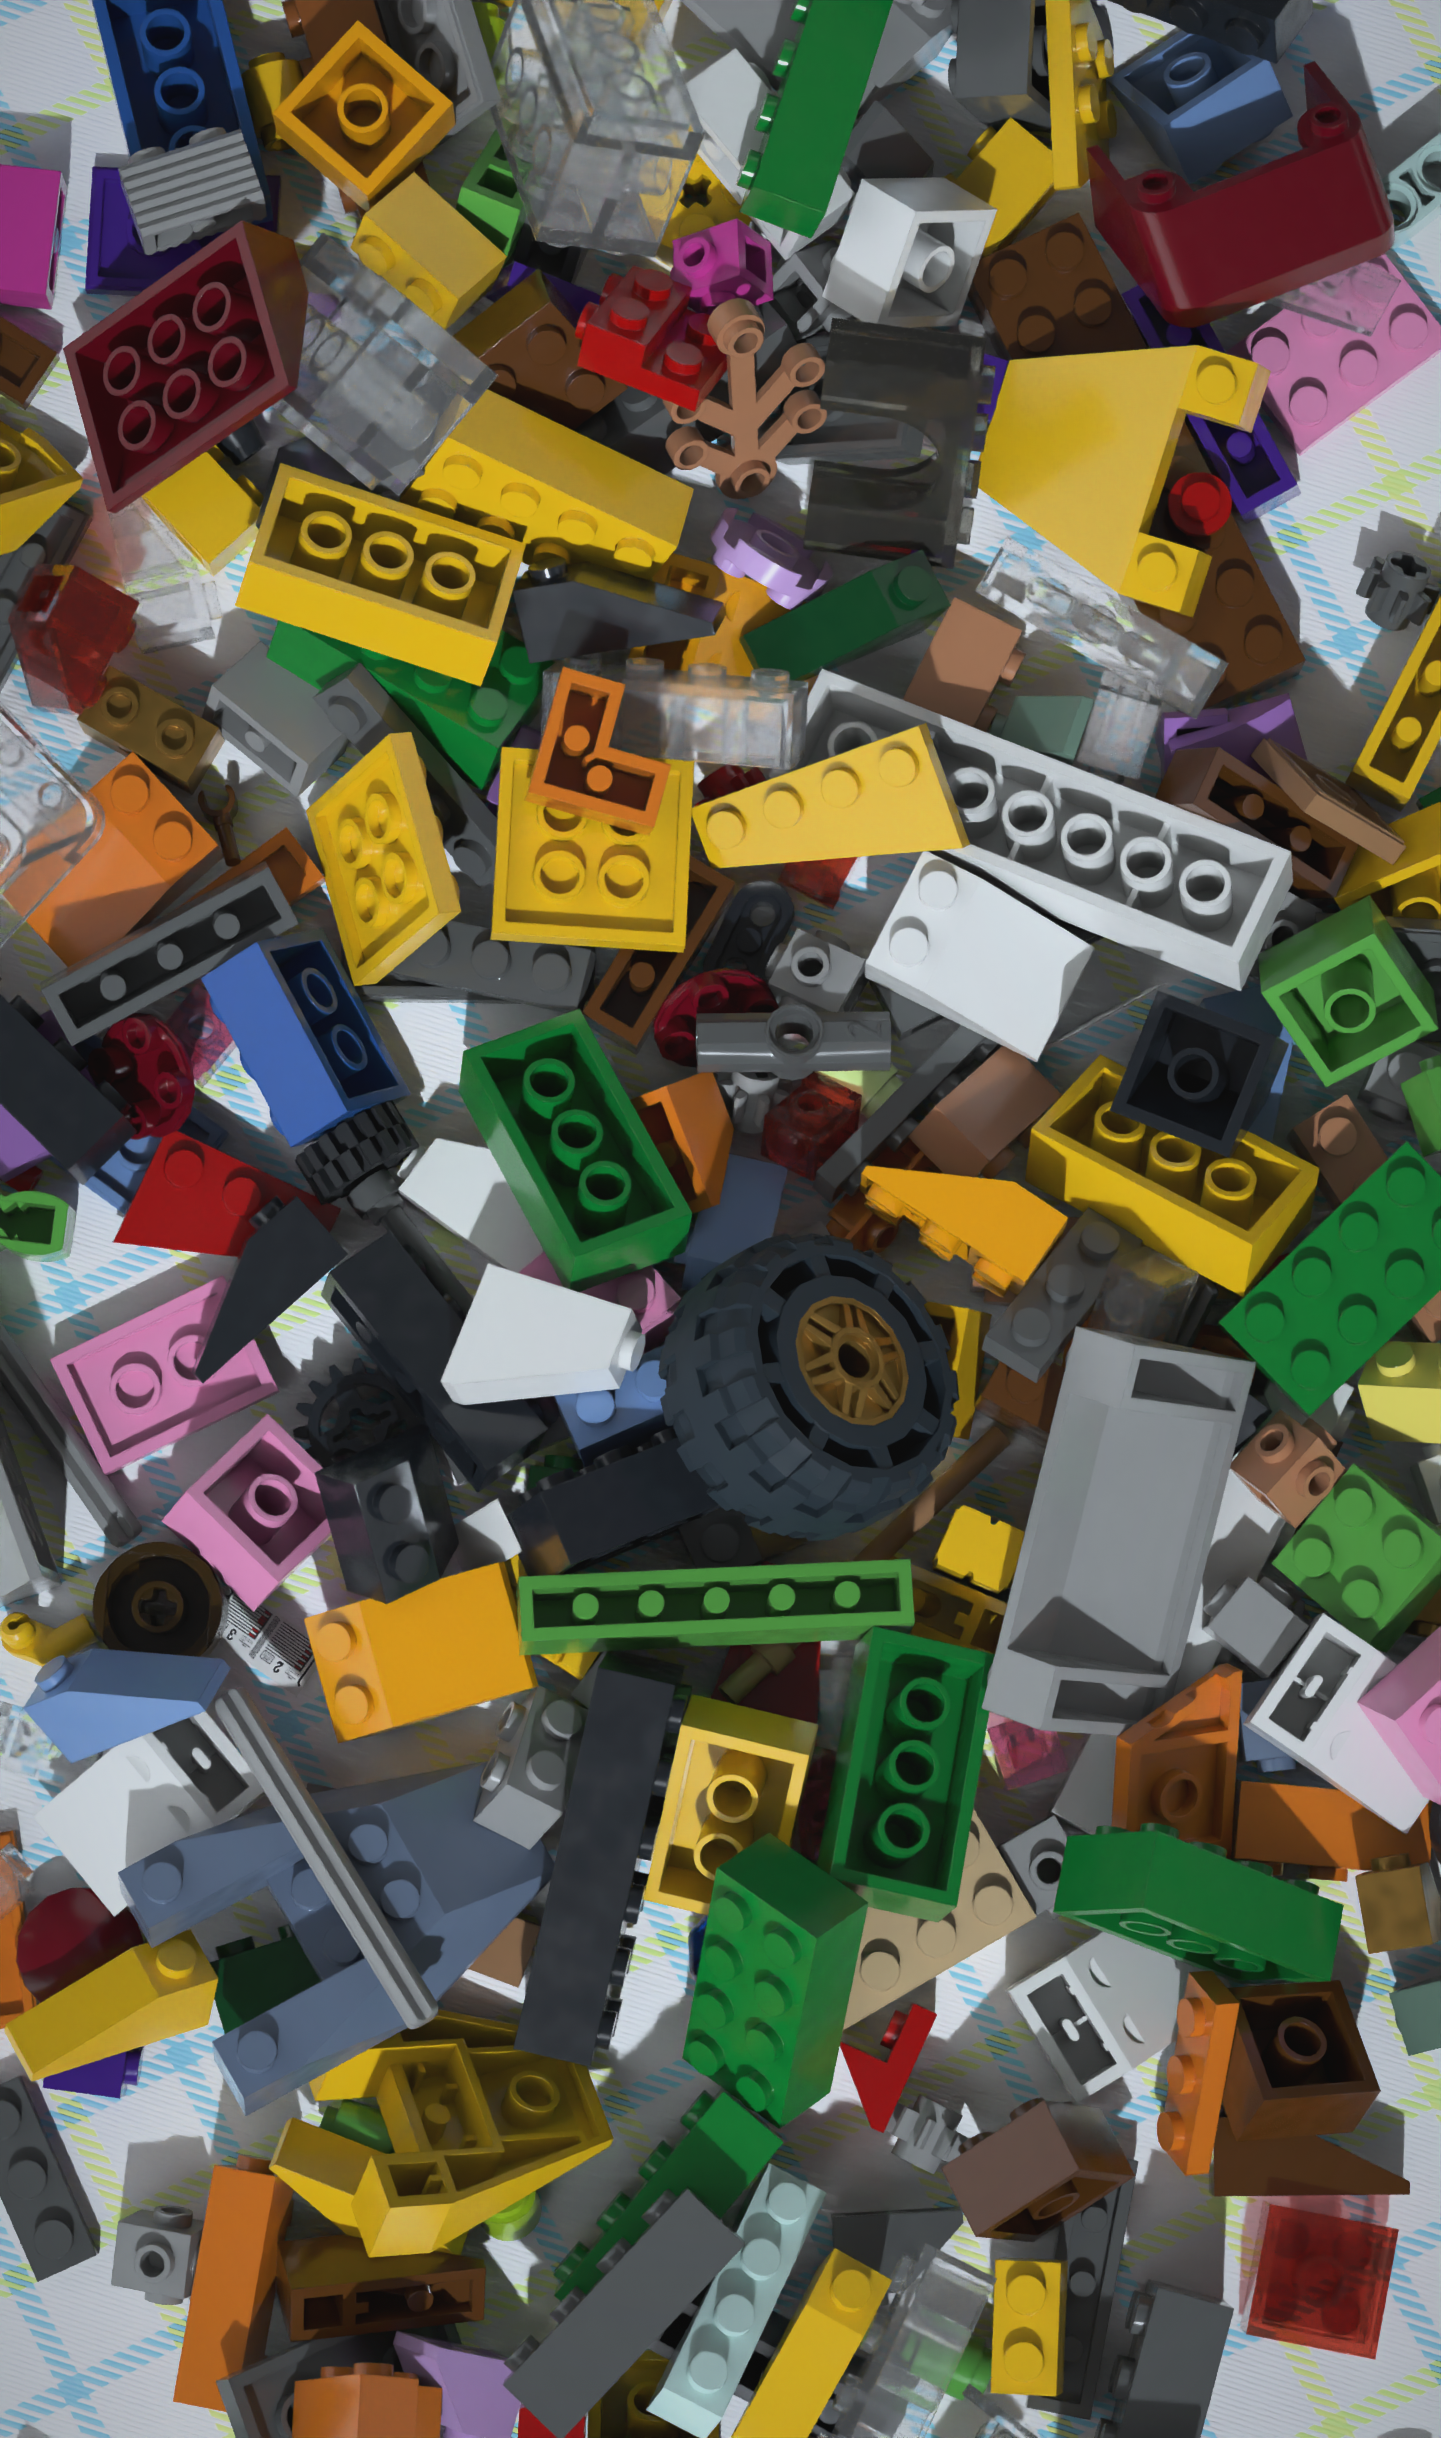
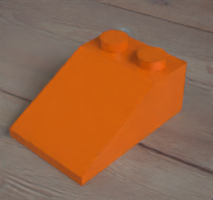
(133, 872)

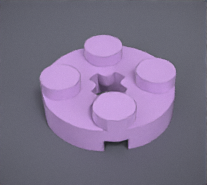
(769, 556)

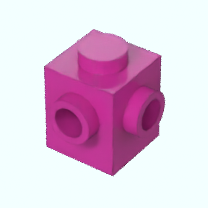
(723, 266)

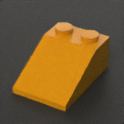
(420, 1653)

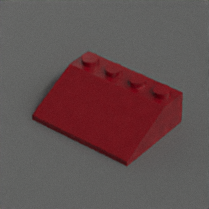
(190, 359)

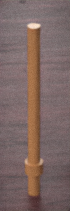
(776, 1657)

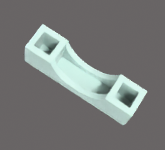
(737, 2303)

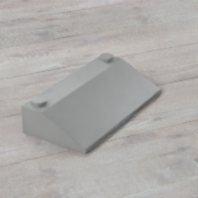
(1117, 1533)

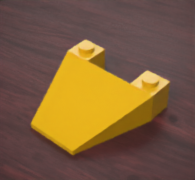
(1088, 448)
(466, 2127)

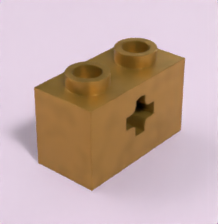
(156, 729)

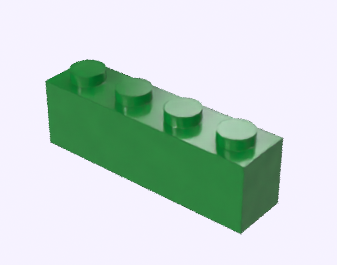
(812, 113)

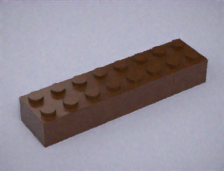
(1059, 300)

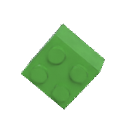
(1347, 991)
(1366, 1558)

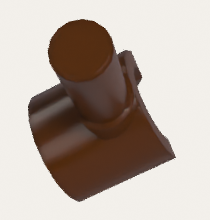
(223, 825)

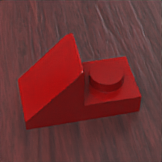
(881, 2081)

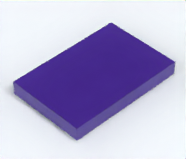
(114, 249)

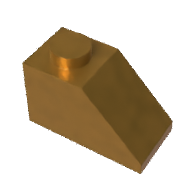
(1399, 1904)

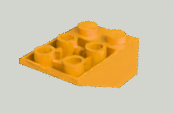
(745, 607)
(979, 1219)

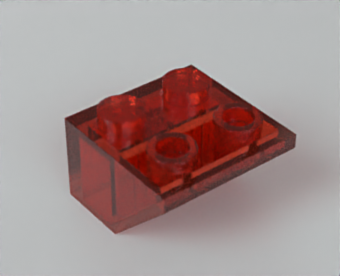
(67, 634)

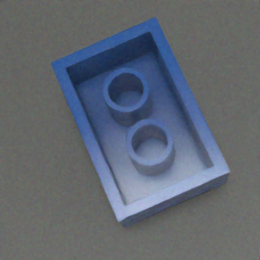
(303, 1034)

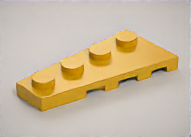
(846, 806)

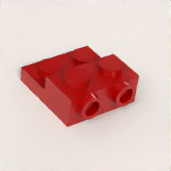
(650, 338)

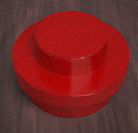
(1199, 504)

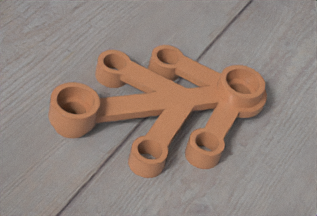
(748, 463)

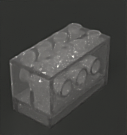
(594, 121)
(376, 372)

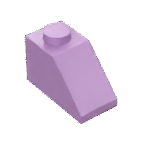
(471, 2384)

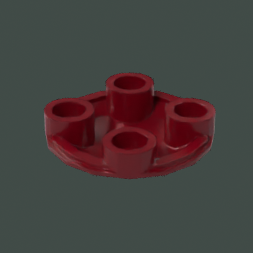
(708, 992)
(149, 1070)
(70, 1938)

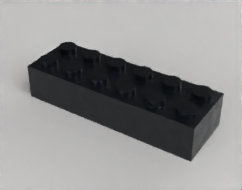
(599, 1858)

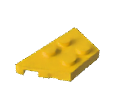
(1077, 89)

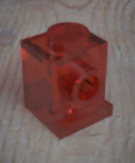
(820, 879)
(810, 1125)

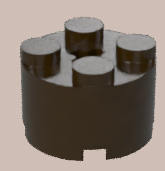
(137, 1579)

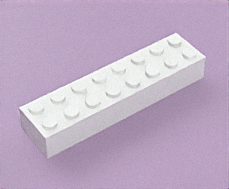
(1079, 840)

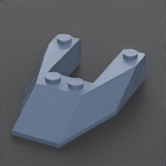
(426, 1864)

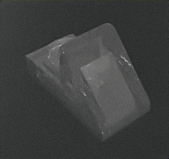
(31, 1753)

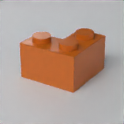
(580, 770)
(365, 2404)

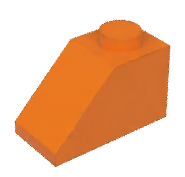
(691, 1135)

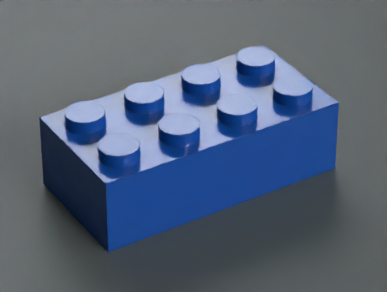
(175, 75)

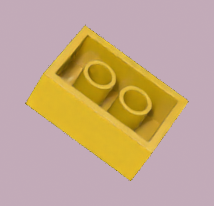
(728, 1786)

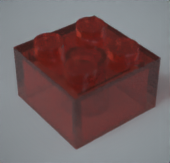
(1319, 2279)

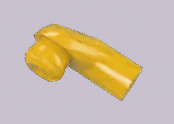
(42, 1643)

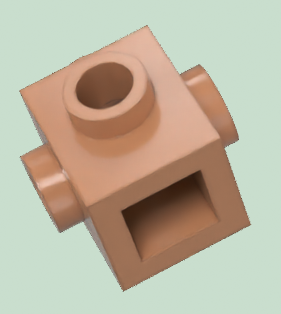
(1289, 1466)

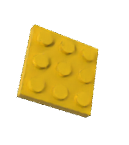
(383, 859)
(585, 879)

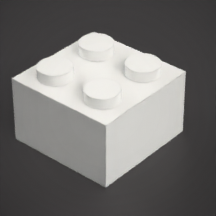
(909, 252)

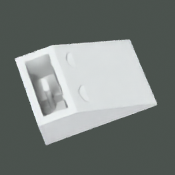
(1317, 1721)
(146, 1799)
(1102, 2009)

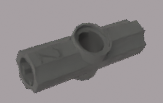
(835, 1041)

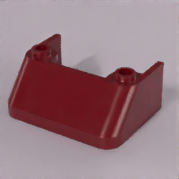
(1255, 231)

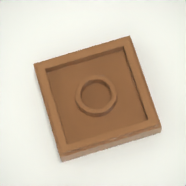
(1328, 800)

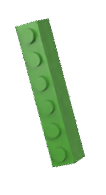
(712, 1606)

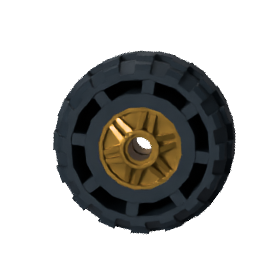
(808, 1386)

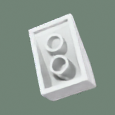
(978, 957)

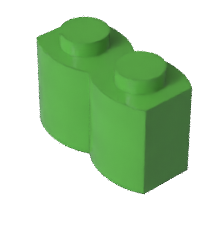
(36, 1226)

